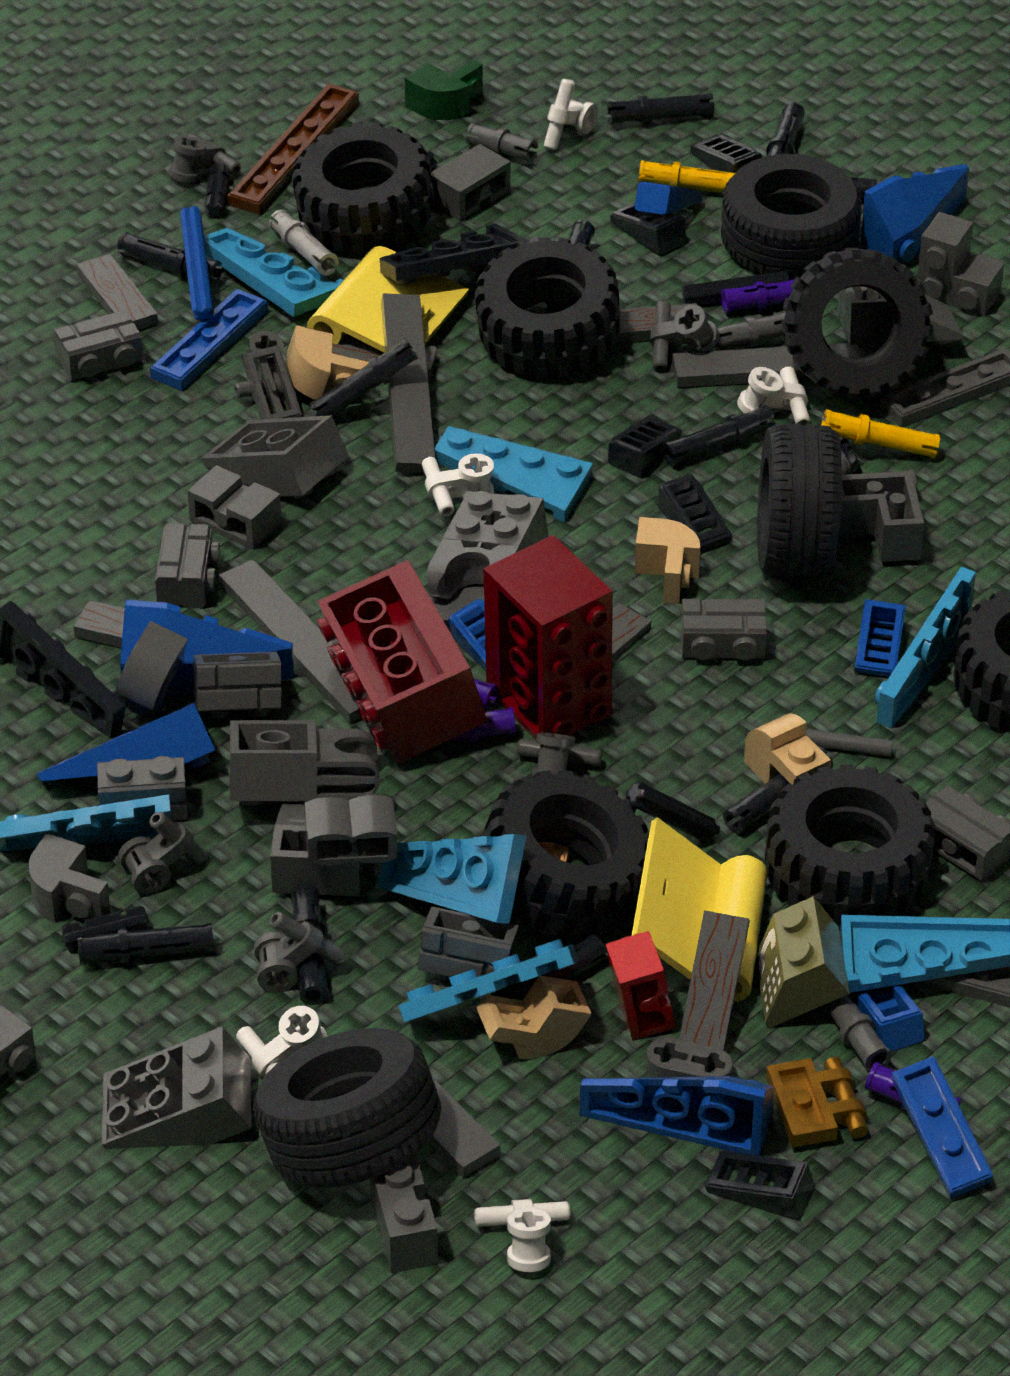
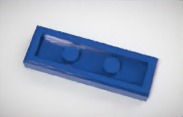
(942, 1127)

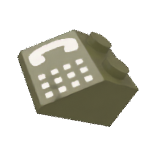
(800, 962)

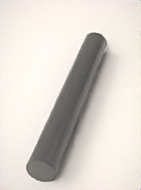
(851, 742)

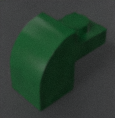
(441, 94)

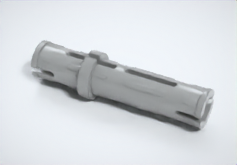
(298, 237)

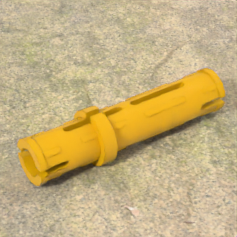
(683, 176)
(863, 430)

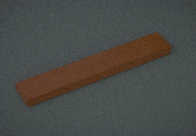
(277, 164)

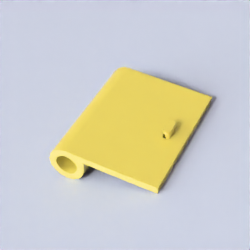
(357, 309)
(684, 882)

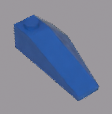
(902, 209)
(203, 638)
(171, 735)
(701, 1110)

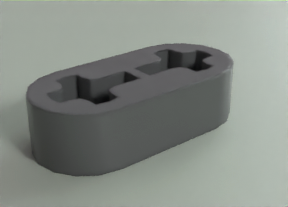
(686, 1060)

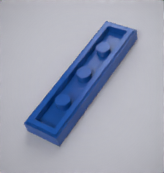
(208, 339)

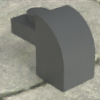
(151, 669)
(62, 881)

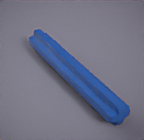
(196, 263)

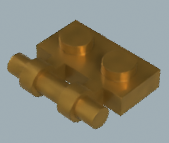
(804, 1105)

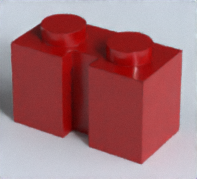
(640, 985)

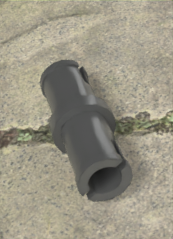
(502, 142)
(750, 331)
(858, 1031)

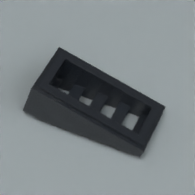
(724, 153)
(653, 230)
(641, 445)
(688, 492)
(786, 1198)

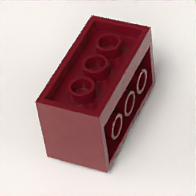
(549, 638)
(400, 662)

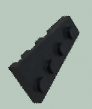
(449, 255)
(47, 661)

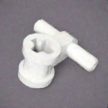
(568, 112)
(775, 392)
(455, 483)
(290, 1038)
(528, 1228)

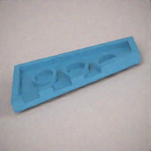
(270, 273)
(521, 468)
(927, 651)
(85, 825)
(459, 874)
(915, 949)
(469, 986)

